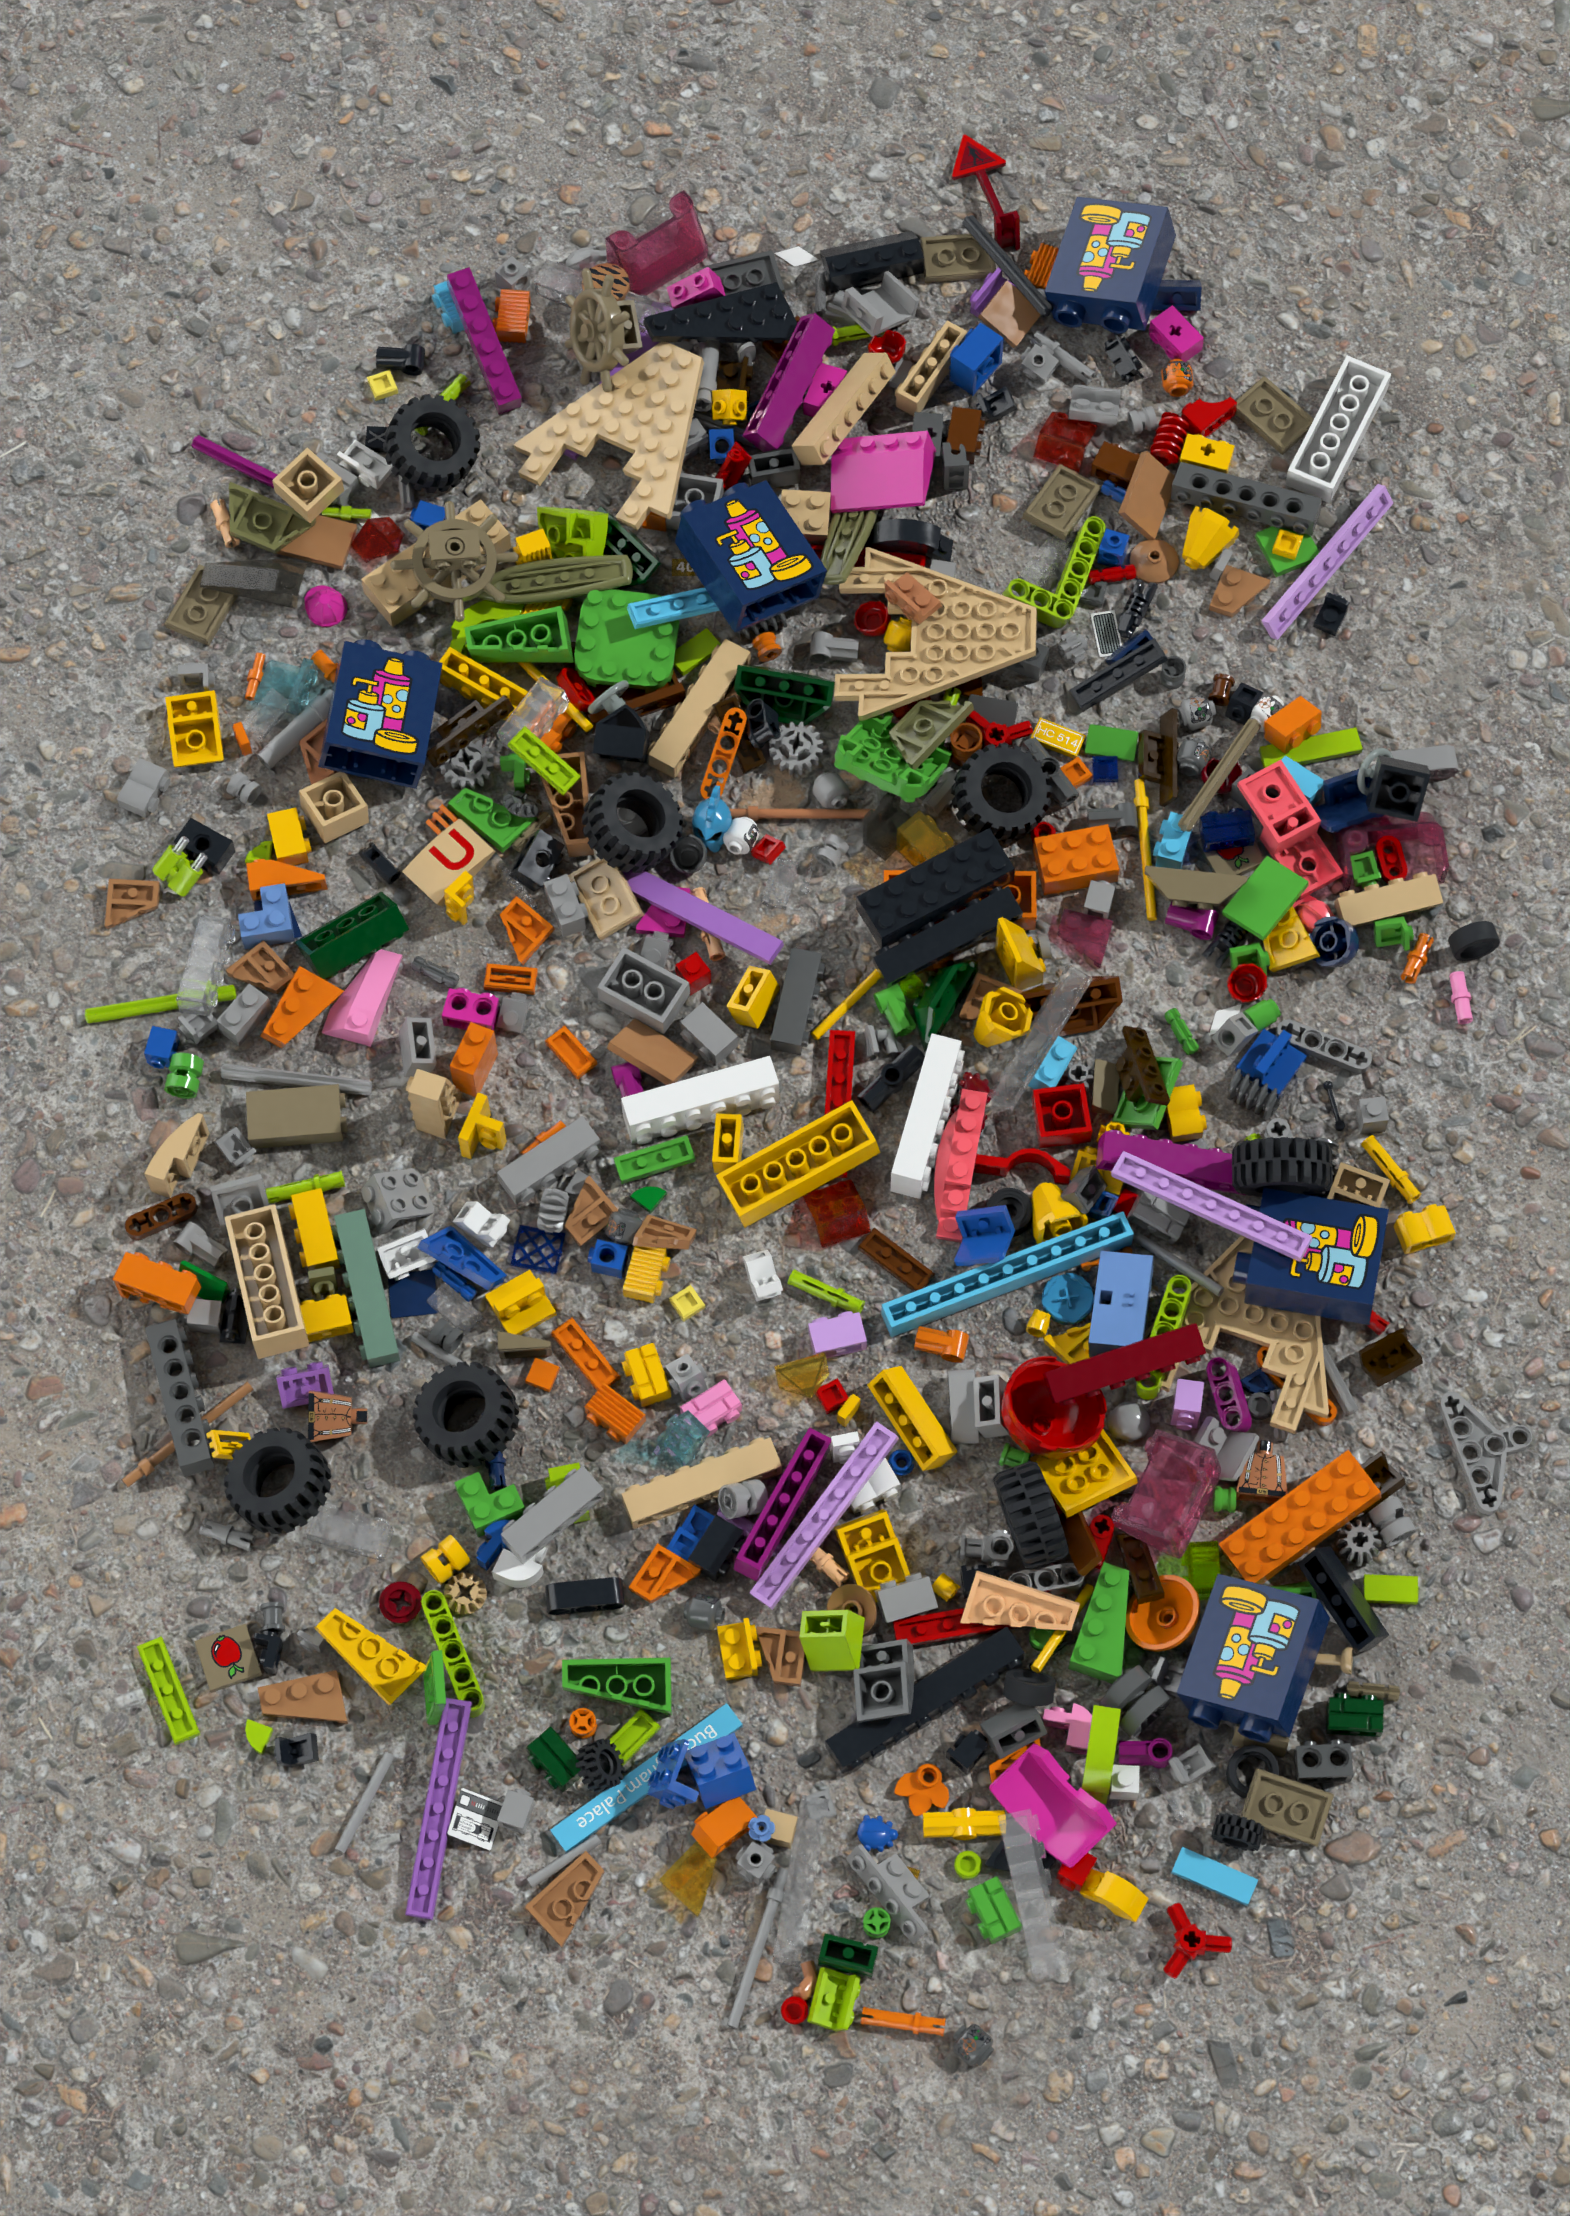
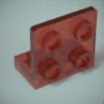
(1064, 440)
(837, 1213)

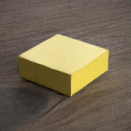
(382, 385)
(687, 1303)

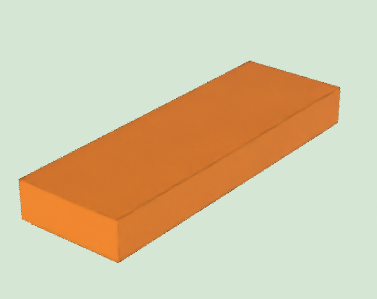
(585, 1354)

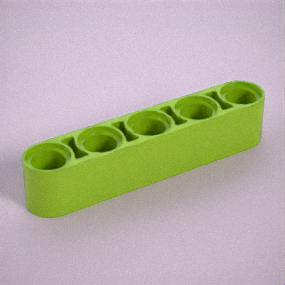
(1170, 1302)
(452, 1641)

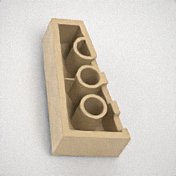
(432, 1102)

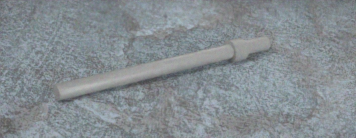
(774, 1897)

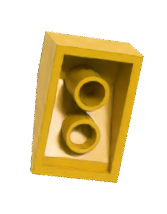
(1018, 955)

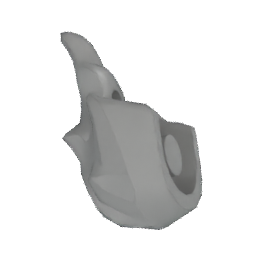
(585, 258)

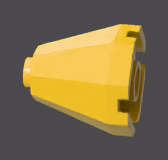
(1206, 538)
(1002, 1017)
(1052, 1214)

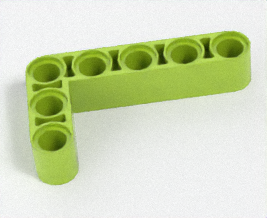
(1068, 581)

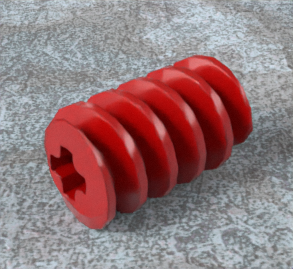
(1169, 438)

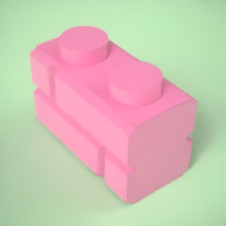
(715, 1406)

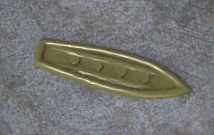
(845, 542)
(560, 578)

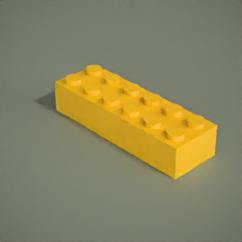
(798, 1163)

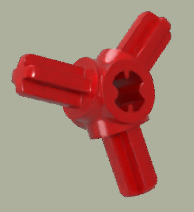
(1006, 733)
(1183, 1952)

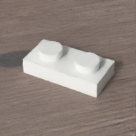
(843, 1446)

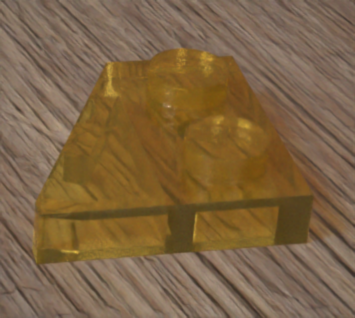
(690, 1878)

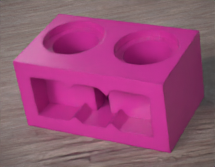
(473, 1004)

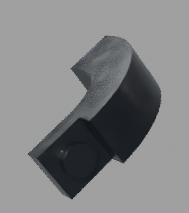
(910, 535)

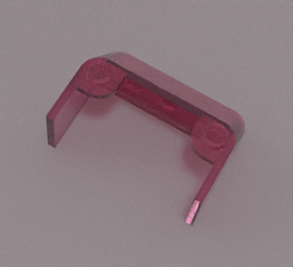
(1356, 837)

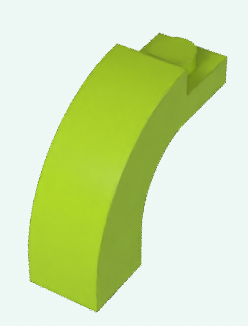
(477, 614)
(1101, 1752)

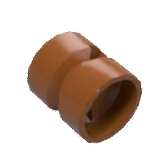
(964, 742)

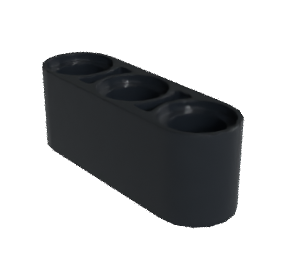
(584, 1596)

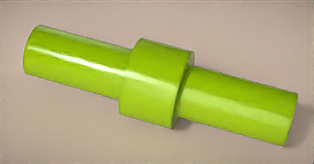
(347, 513)

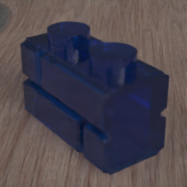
(1226, 830)

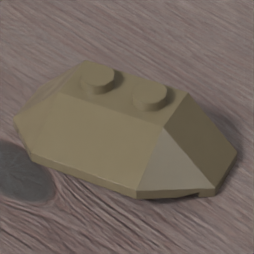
(1194, 887)

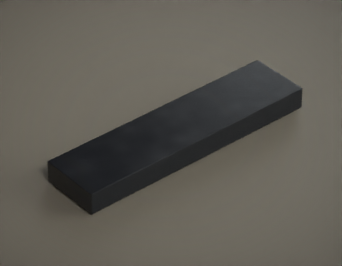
(1118, 674)

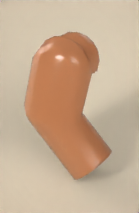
(807, 1986)

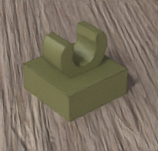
(322, 1281)

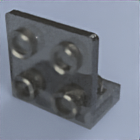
(882, 824)

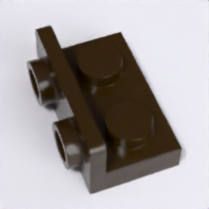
(735, 375)

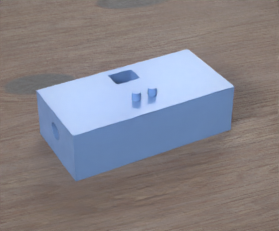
(1120, 1301)

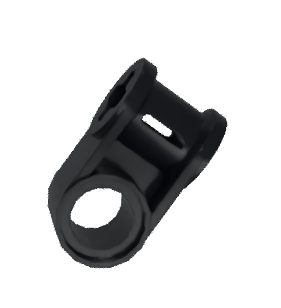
(762, 723)

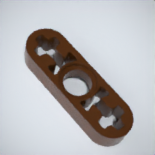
(147, 1231)

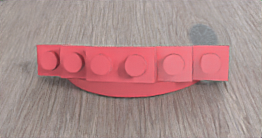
(956, 1162)

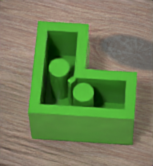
(486, 1508)

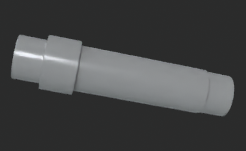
(710, 354)
(290, 736)

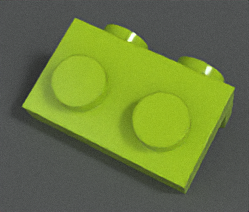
(834, 2000)

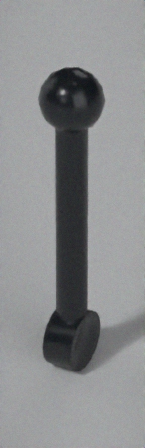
(1339, 1124)
(1069, 1640)

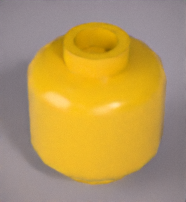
(898, 635)

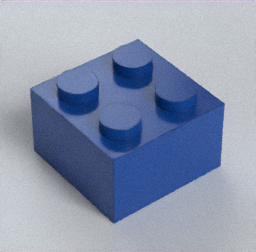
(976, 358)
(720, 1770)

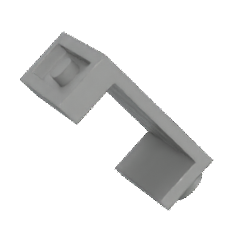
(881, 307)

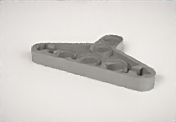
(1487, 1461)

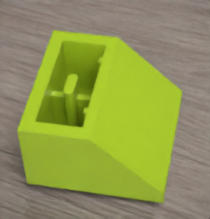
(832, 1639)

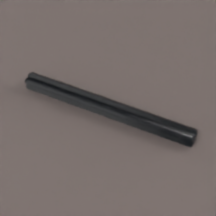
(1007, 265)

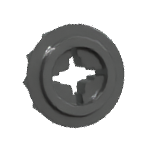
(522, 804)

